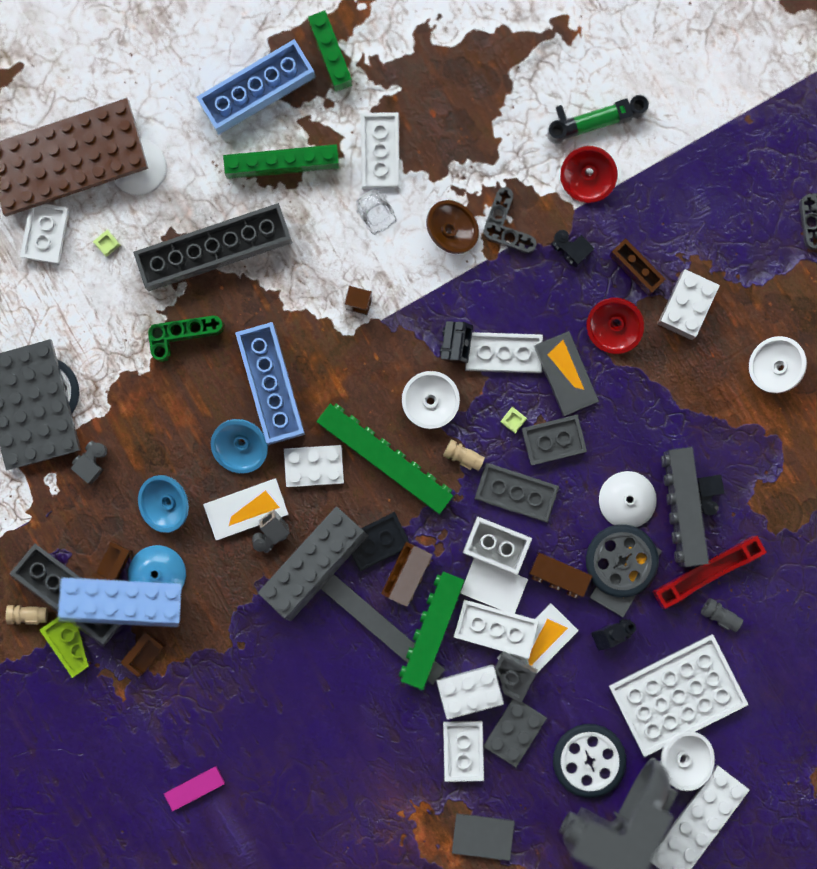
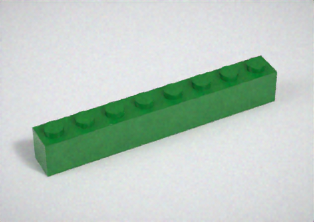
(384, 458)

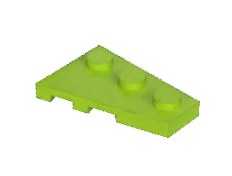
(67, 645)

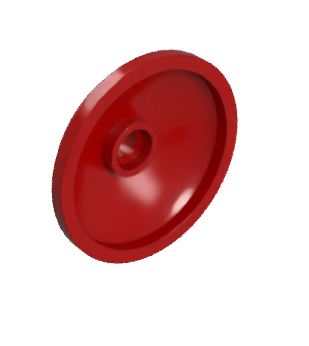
(587, 186)
(615, 337)

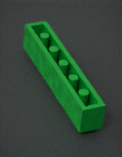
(281, 161)
(432, 630)

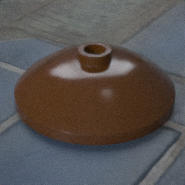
(452, 227)

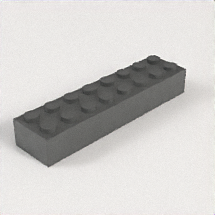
(212, 247)

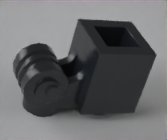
(574, 251)
(707, 489)
(613, 634)

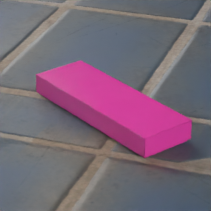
(194, 788)

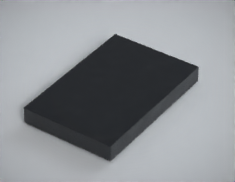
(384, 540)

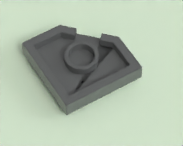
(515, 676)

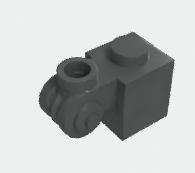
(86, 465)
(274, 530)

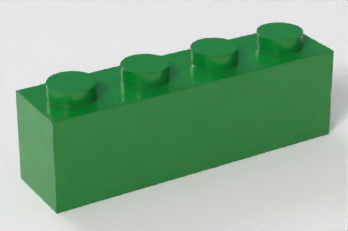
(330, 51)

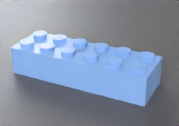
(256, 87)
(270, 383)
(119, 602)

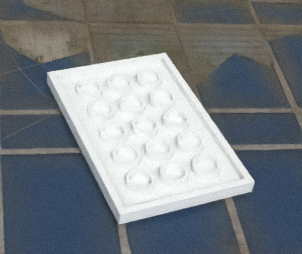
(678, 694)

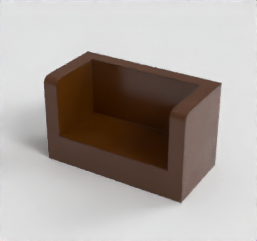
(358, 300)
(113, 562)
(143, 654)

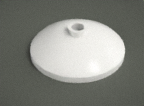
(149, 179)
(769, 357)
(435, 386)
(614, 494)
(696, 763)

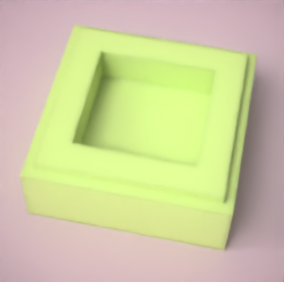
(106, 243)
(513, 420)

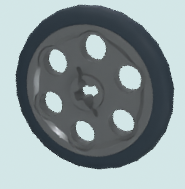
(642, 544)

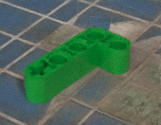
(186, 333)

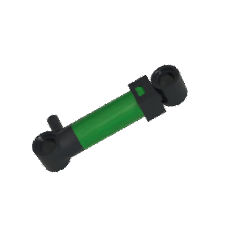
(619, 113)

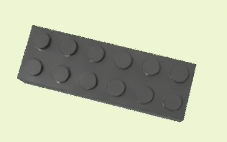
(685, 507)
(313, 564)
(42, 577)

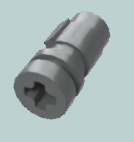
(723, 616)

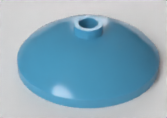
(233, 453)
(156, 505)
(160, 559)

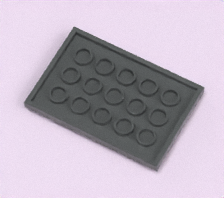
(34, 407)

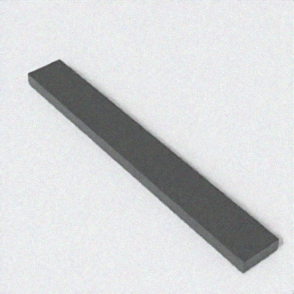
(374, 621)

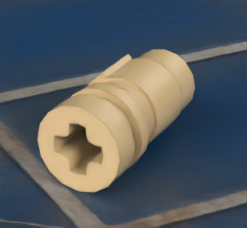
(466, 457)
(26, 615)

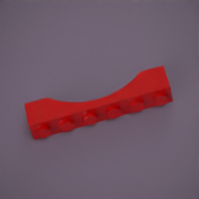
(703, 574)

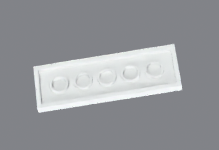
(700, 821)

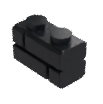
(456, 342)

